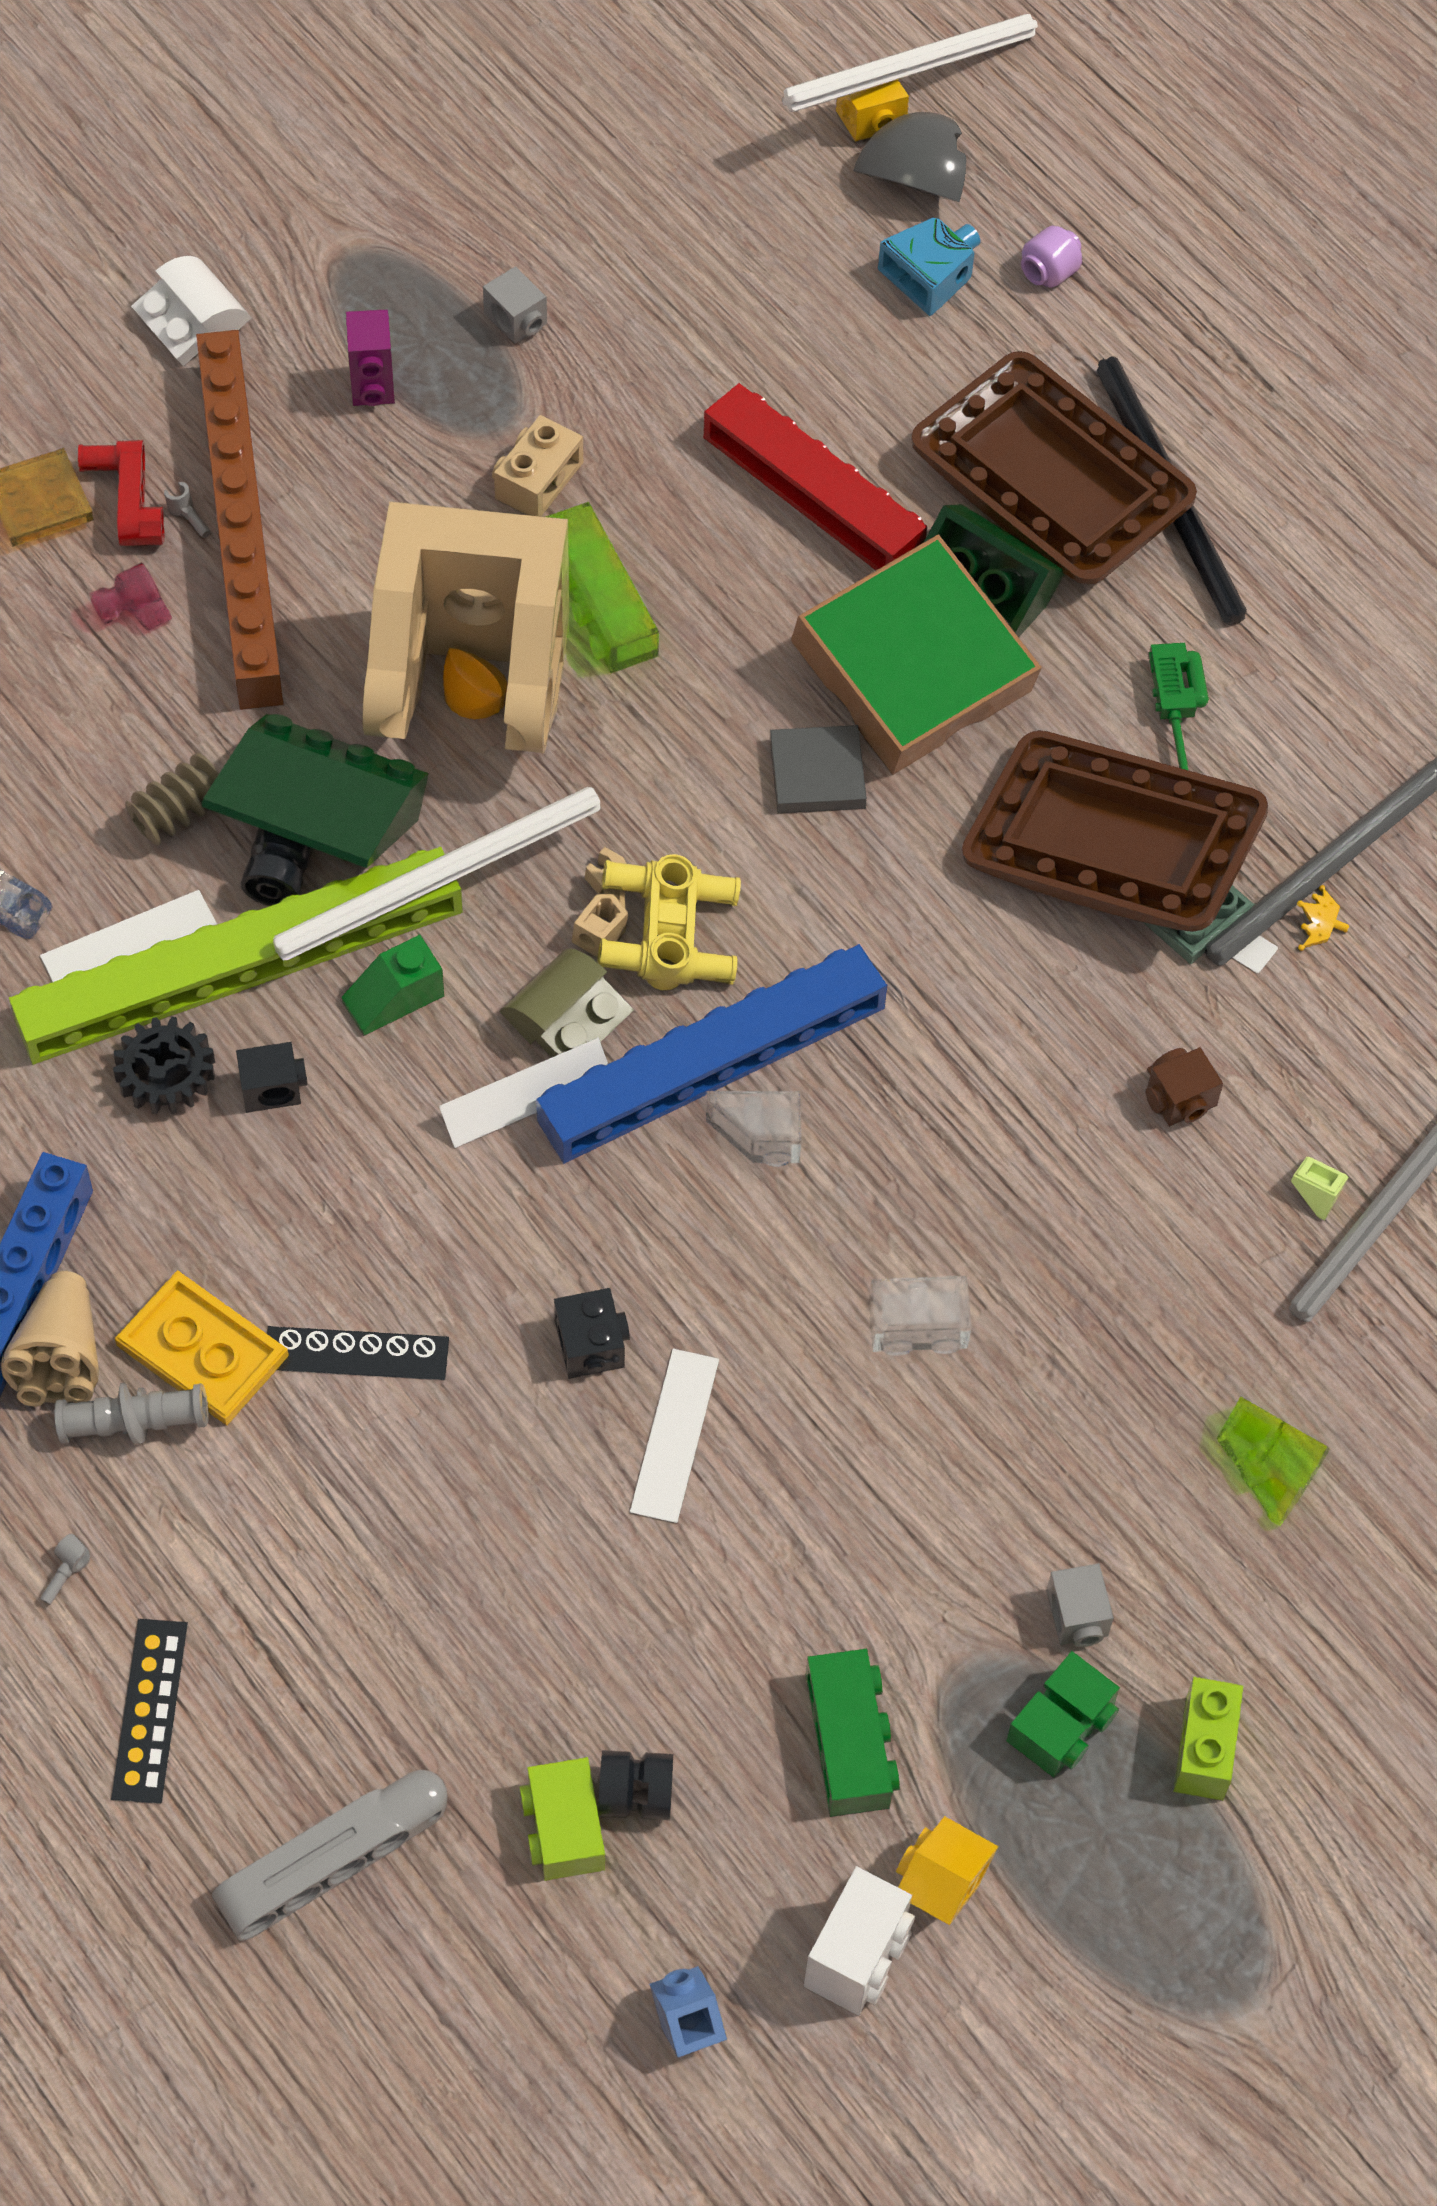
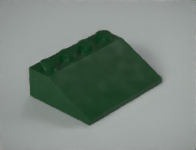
(318, 790)

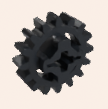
(167, 1068)

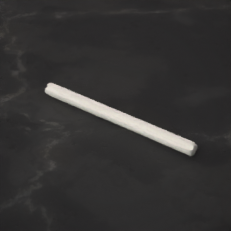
(908, 63)
(436, 873)

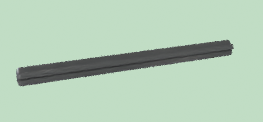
(1323, 866)

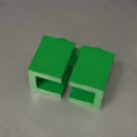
(1057, 1722)

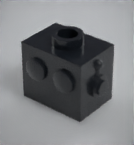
(590, 1332)

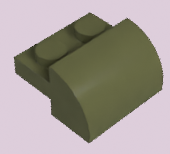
(567, 1004)

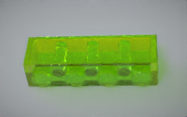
(605, 594)

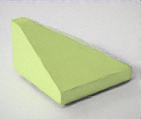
(1319, 1185)

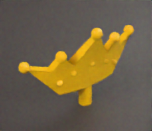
(1322, 919)

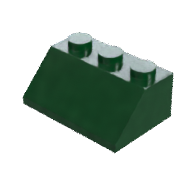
(1004, 567)

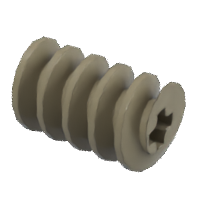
(172, 798)

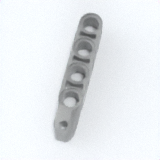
(330, 1853)

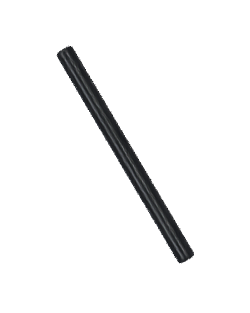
(1189, 524)

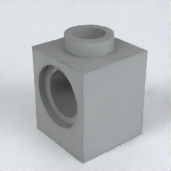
(515, 305)
(1080, 1605)

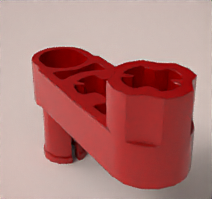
(135, 523)

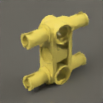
(669, 922)

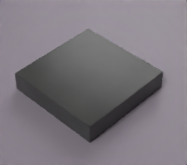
(817, 769)

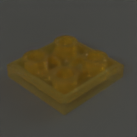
(41, 498)

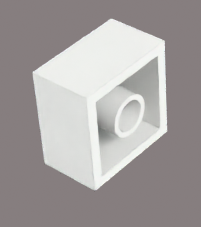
(857, 1940)

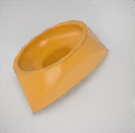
(472, 685)

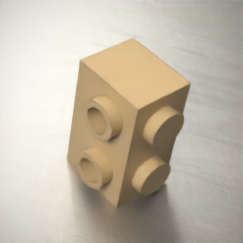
(538, 466)

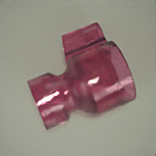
(134, 592)

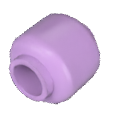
(1051, 256)

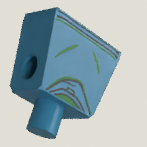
(929, 261)

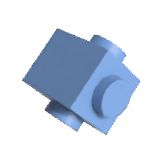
(688, 2011)

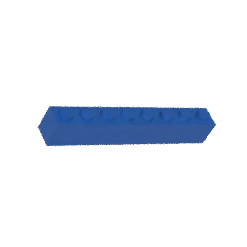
(710, 1053)

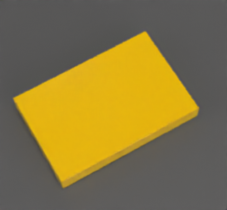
(198, 1339)

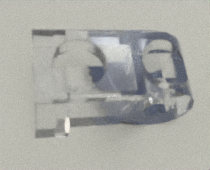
(22, 906)

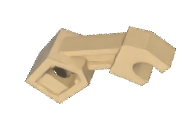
(608, 904)

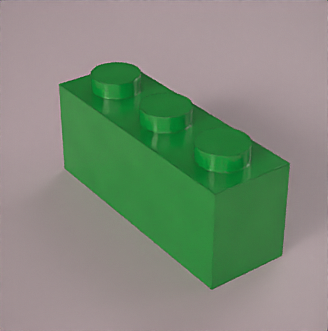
(851, 1732)

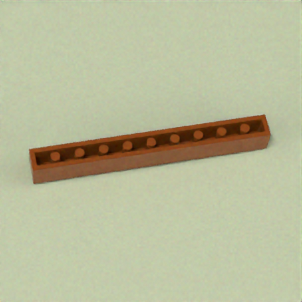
(239, 521)

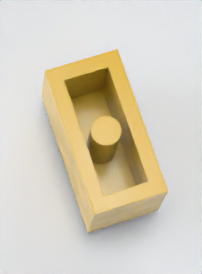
(945, 1868)

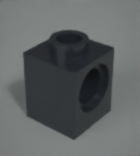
(270, 1076)

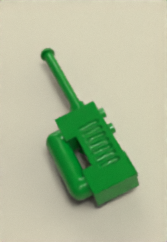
(1173, 699)

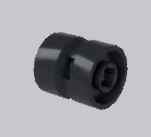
(274, 868)
(617, 1790)

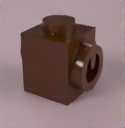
(1183, 1086)

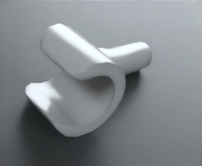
(183, 506)
(74, 1558)

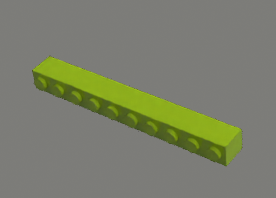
(212, 963)

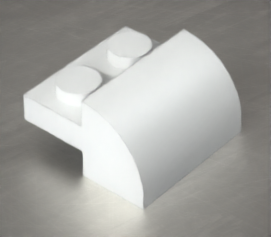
(186, 304)

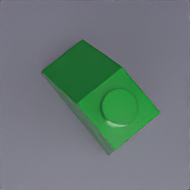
(395, 985)

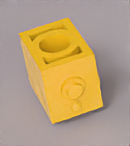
(872, 108)

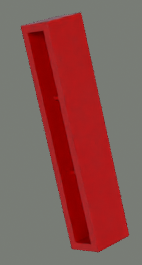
(811, 478)

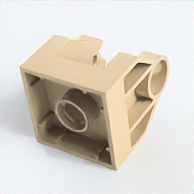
(472, 586)

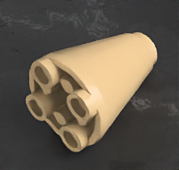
(54, 1346)

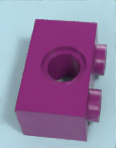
(370, 357)

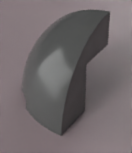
(917, 153)

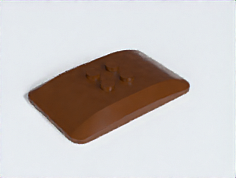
(1053, 467)
(1115, 831)

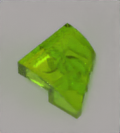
(1271, 1457)

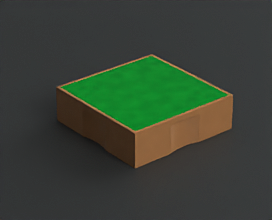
(915, 653)

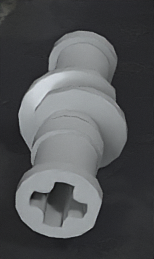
(131, 1413)

